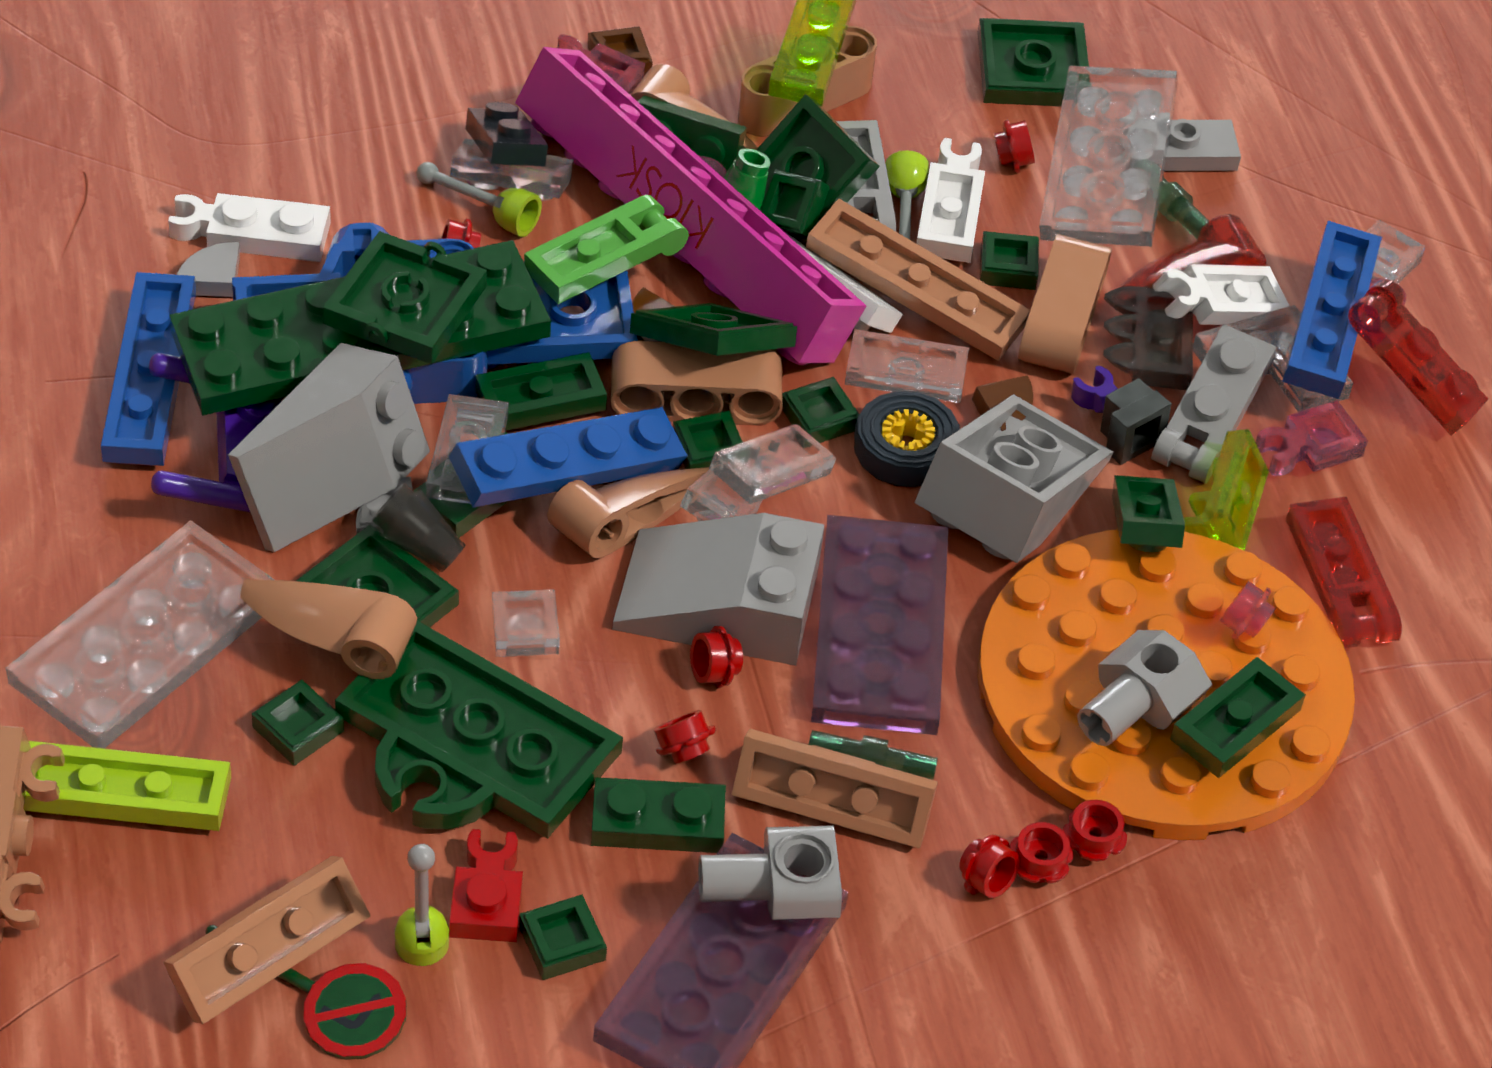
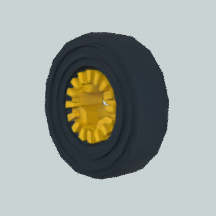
(883, 427)

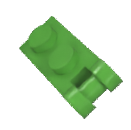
(604, 248)

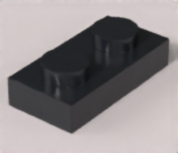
(506, 135)

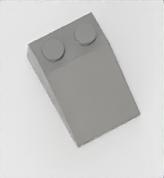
(330, 445)
(1010, 482)
(727, 572)

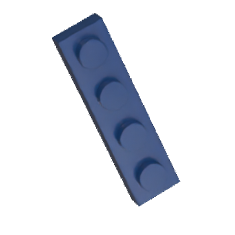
(1324, 334)
(140, 403)
(552, 456)

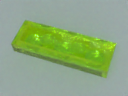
(810, 49)

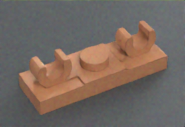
(17, 776)
(834, 788)
(266, 939)

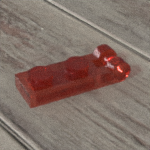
(1416, 356)
(1344, 571)

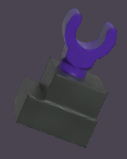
(1131, 414)

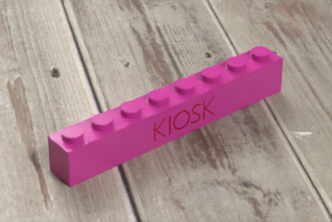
(728, 236)

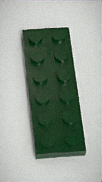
(274, 340)

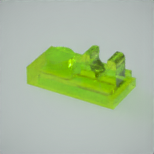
(1237, 487)

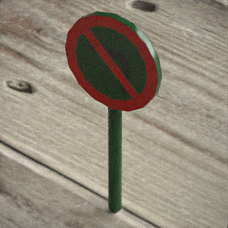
(351, 1009)

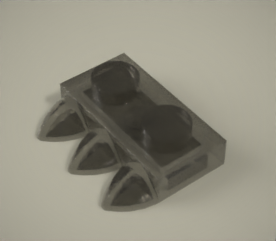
(1152, 344)

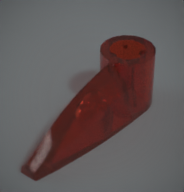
(1219, 242)

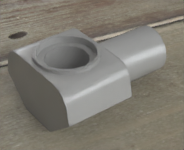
(1143, 678)
(773, 876)

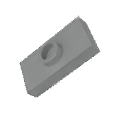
(1202, 146)

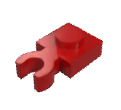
(487, 893)

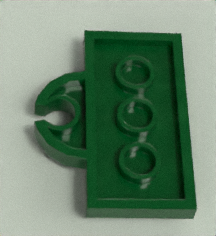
(475, 738)

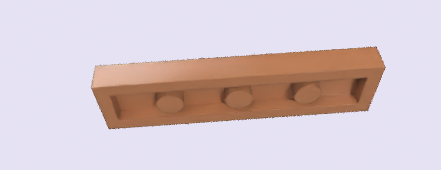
(918, 279)

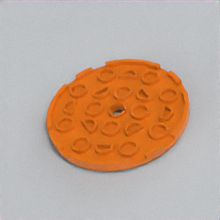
(1085, 602)

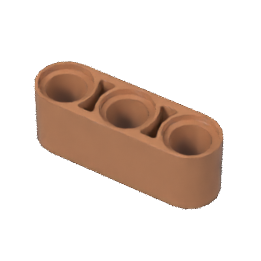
(849, 81)
(1064, 304)
(696, 382)

